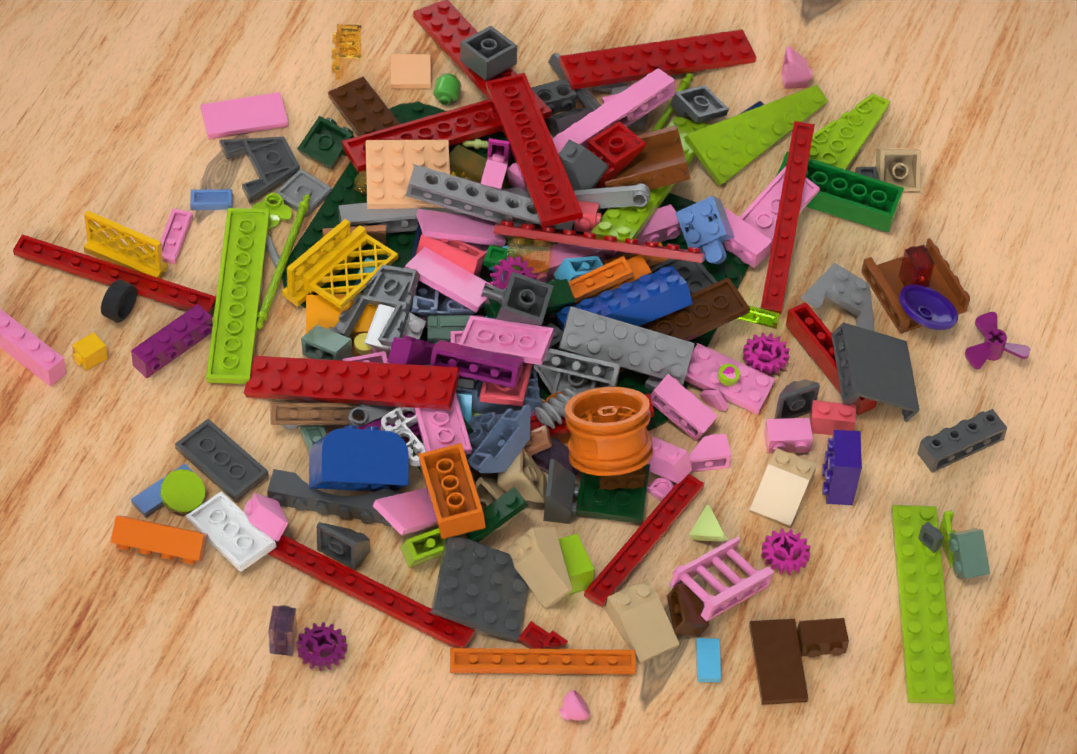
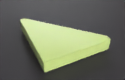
(707, 527)

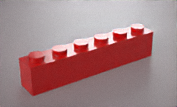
(818, 343)

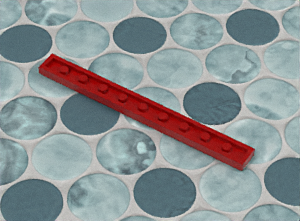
(787, 217)
(608, 242)
(107, 273)
(371, 592)

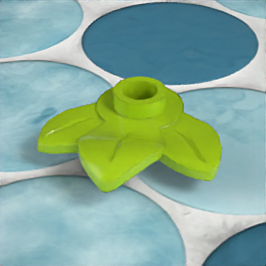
(277, 209)

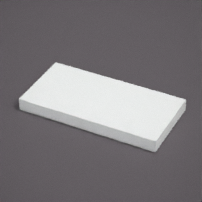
(231, 531)

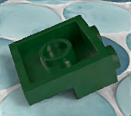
(324, 142)

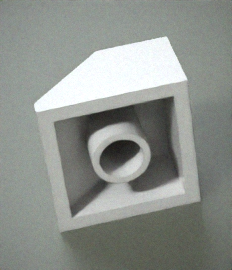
(413, 328)

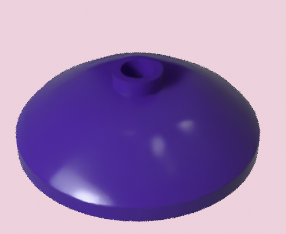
(928, 307)

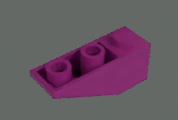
(410, 351)

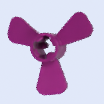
(993, 344)

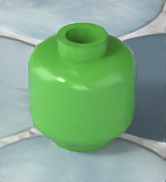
(447, 89)

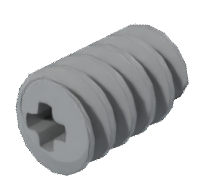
(554, 408)

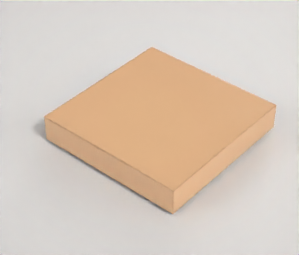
(410, 71)

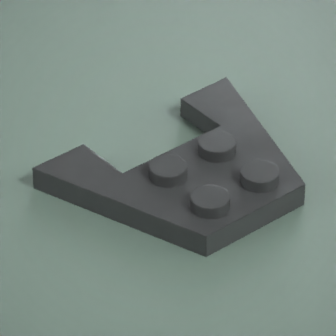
(269, 157)

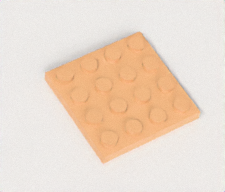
(391, 166)

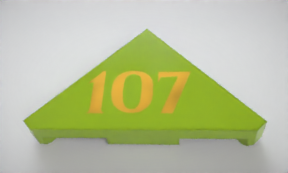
(945, 528)

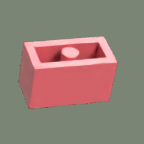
(831, 416)

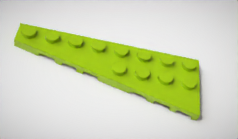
(738, 140)

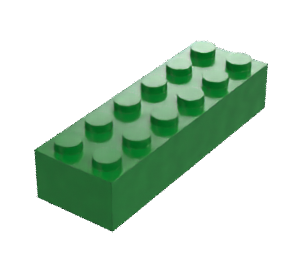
(852, 195)

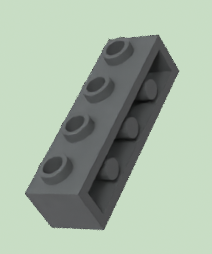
(961, 440)

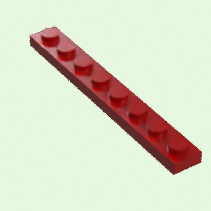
(643, 540)

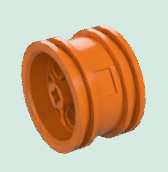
(609, 431)

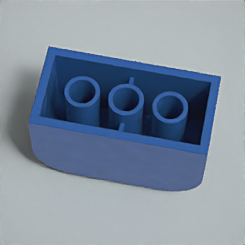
(359, 460)

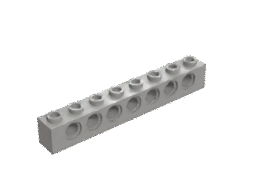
(473, 198)

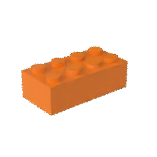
(451, 491)

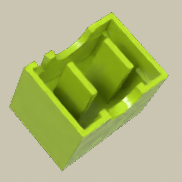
(577, 563)

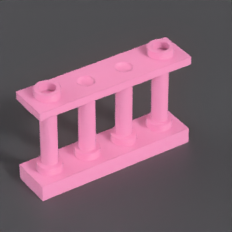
(727, 596)

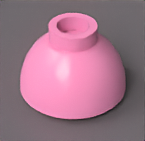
(574, 707)

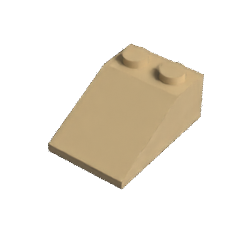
(783, 488)
(541, 564)
(642, 621)

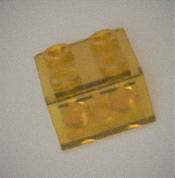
(347, 45)
(534, 251)

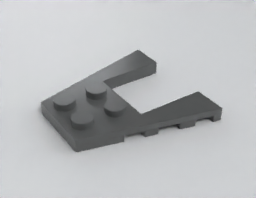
(388, 287)

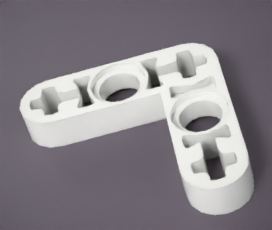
(402, 429)

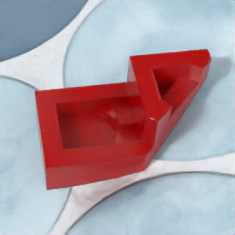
(537, 638)

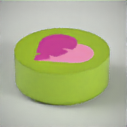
(728, 374)

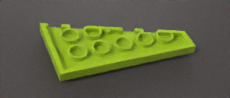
(843, 139)

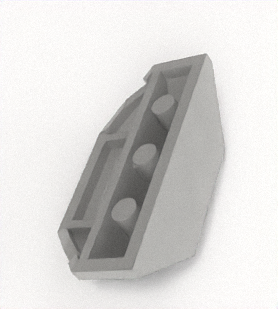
(583, 373)

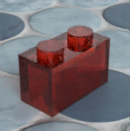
(916, 266)

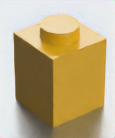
(89, 351)

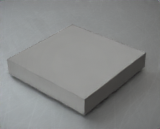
(300, 185)

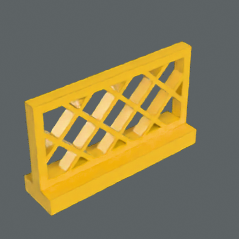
(117, 252)
(337, 260)
(295, 288)

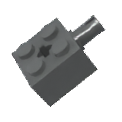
(522, 299)

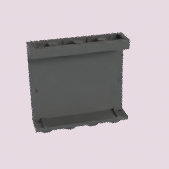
(874, 368)

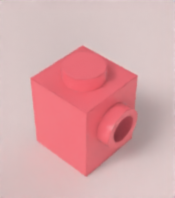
(590, 217)

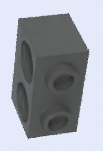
(557, 95)

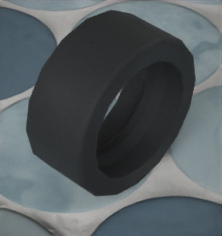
(118, 300)

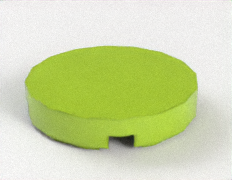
(182, 491)

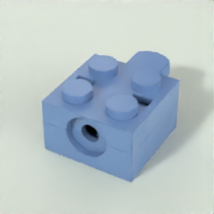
(706, 228)

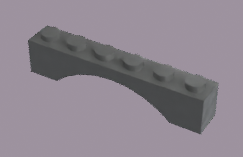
(295, 493)

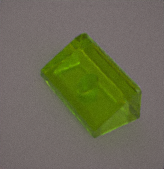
(762, 317)

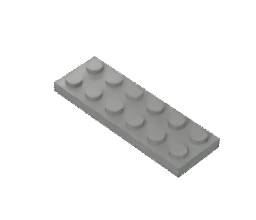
(625, 345)

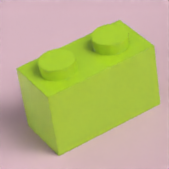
(423, 548)

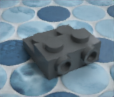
(699, 104)

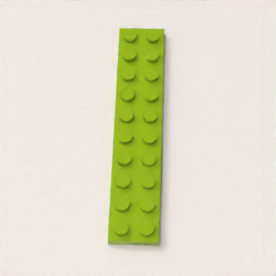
(631, 220)
(238, 296)
(922, 608)

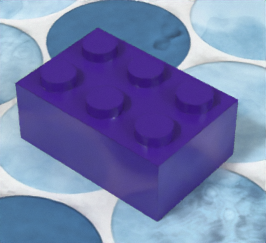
(842, 467)

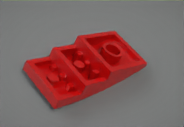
(616, 148)

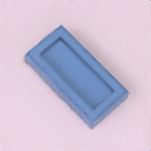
(211, 199)

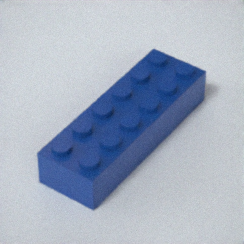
(639, 300)

